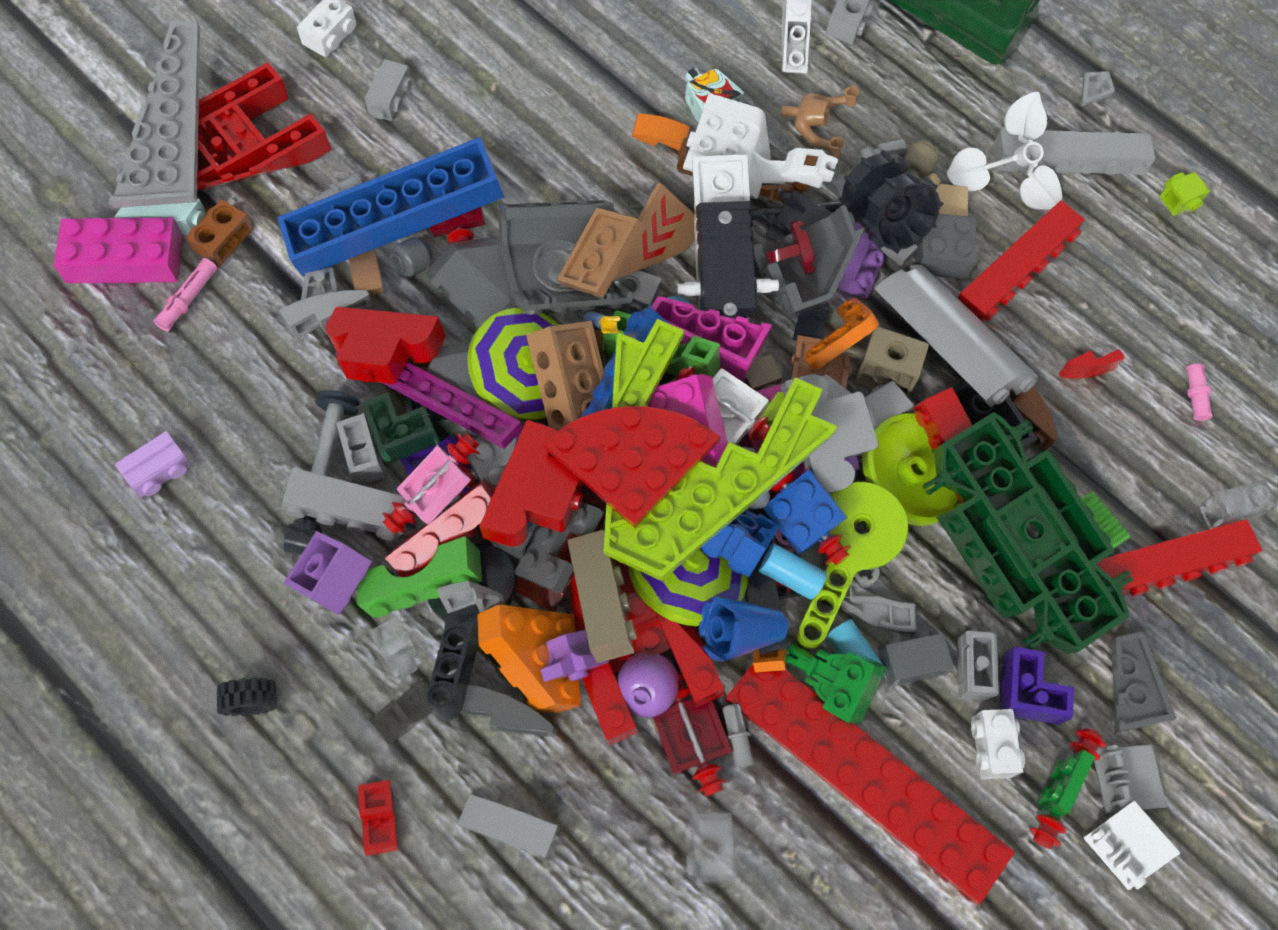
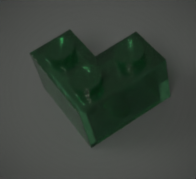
(398, 434)

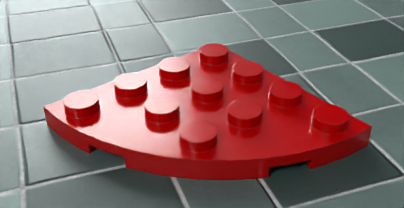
(632, 455)

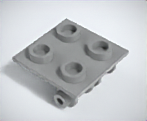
(1128, 776)

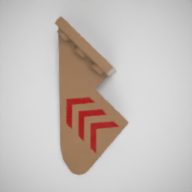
(622, 244)

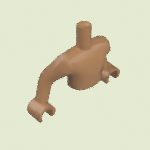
(815, 112)

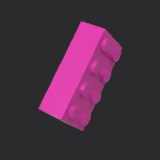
(118, 250)
(698, 400)

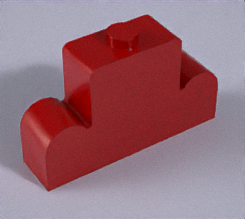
(379, 343)
(531, 490)

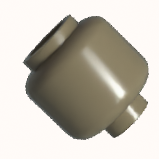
(922, 157)

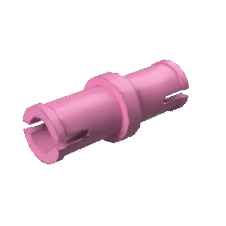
(1199, 392)

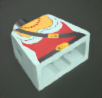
(712, 82)

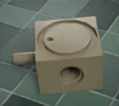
(889, 359)

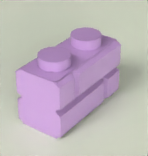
(153, 465)

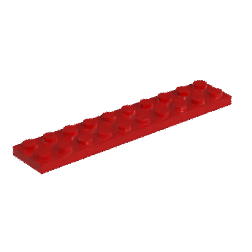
(873, 781)

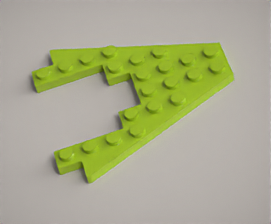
(707, 495)

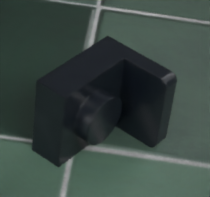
(811, 322)

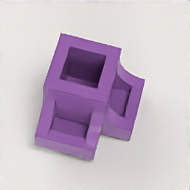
(569, 657)

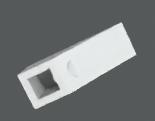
(795, 35)

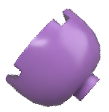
(648, 684)

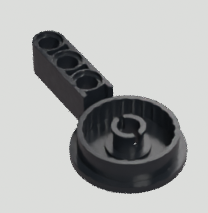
(462, 626)

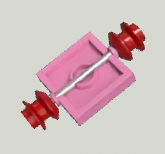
(432, 484)

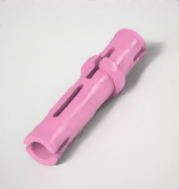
(179, 303)

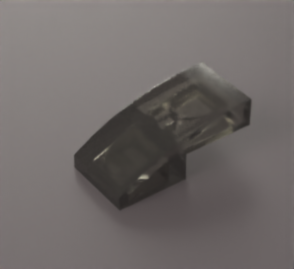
(403, 713)

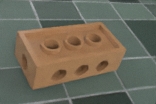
(566, 370)

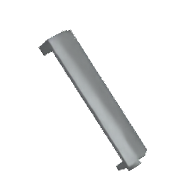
(957, 334)

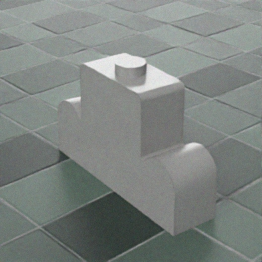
(853, 435)

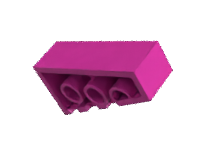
(738, 339)

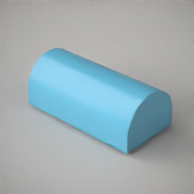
(792, 571)
(849, 639)

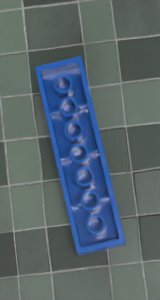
(390, 207)

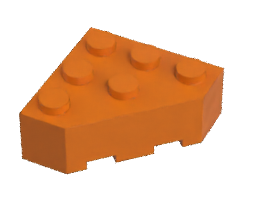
(519, 645)

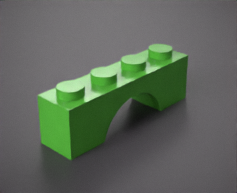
(697, 352)
(385, 592)

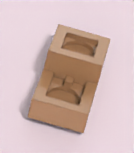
(366, 273)

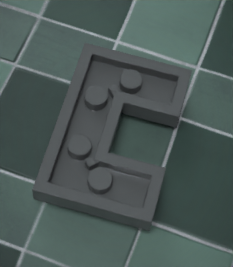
(540, 561)

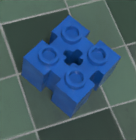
(743, 541)

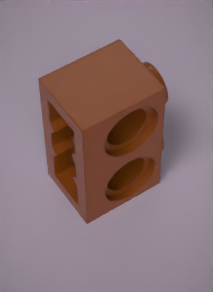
(222, 236)

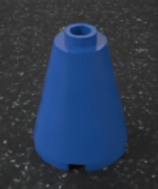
(739, 628)

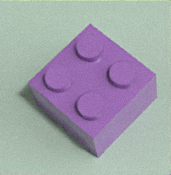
(328, 572)

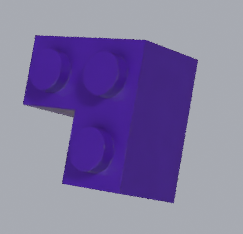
(1027, 693)

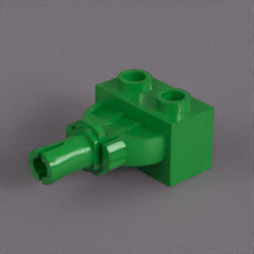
(842, 681)

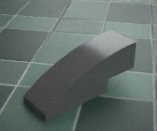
(505, 712)

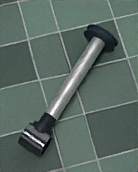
(336, 406)

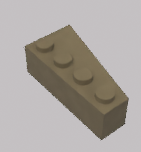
(602, 598)

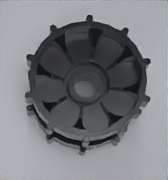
(891, 201)

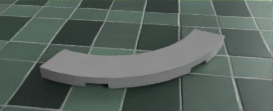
(865, 606)

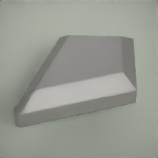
(1096, 87)
(319, 283)

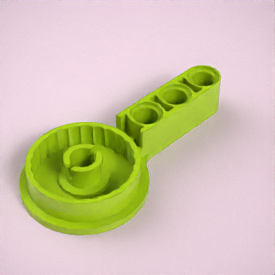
(885, 539)

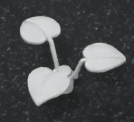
(1028, 121)

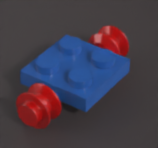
(808, 516)

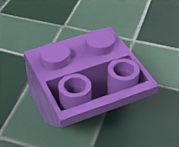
(862, 268)

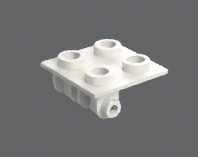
(1131, 845)

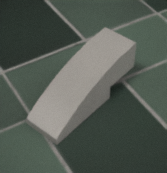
(316, 310)
(508, 826)

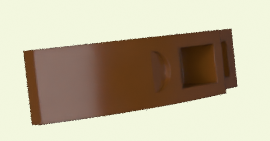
(1035, 411)

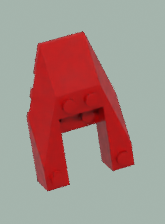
(234, 148)
(654, 637)

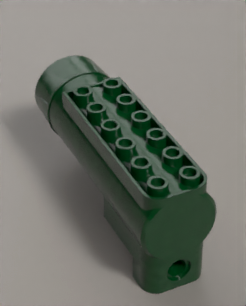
(982, 26)

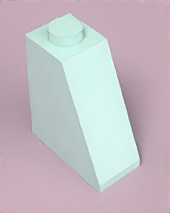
(185, 214)

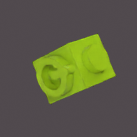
(1184, 193)

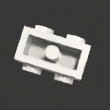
(327, 26)
(997, 744)

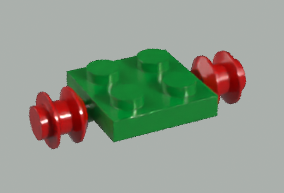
(1064, 787)

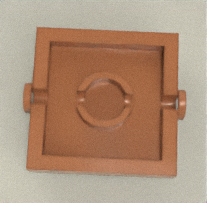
(836, 368)

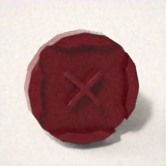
(801, 247)

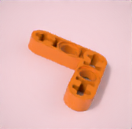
(858, 323)

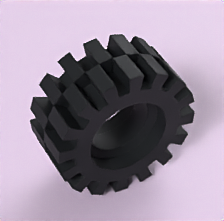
(246, 697)

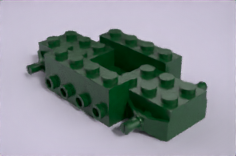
(989, 528)

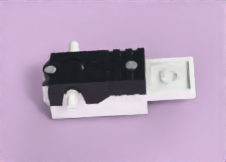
(724, 239)

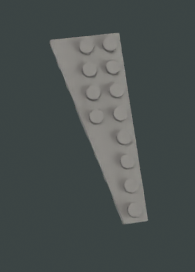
(165, 136)

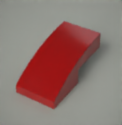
(1088, 366)
(377, 817)

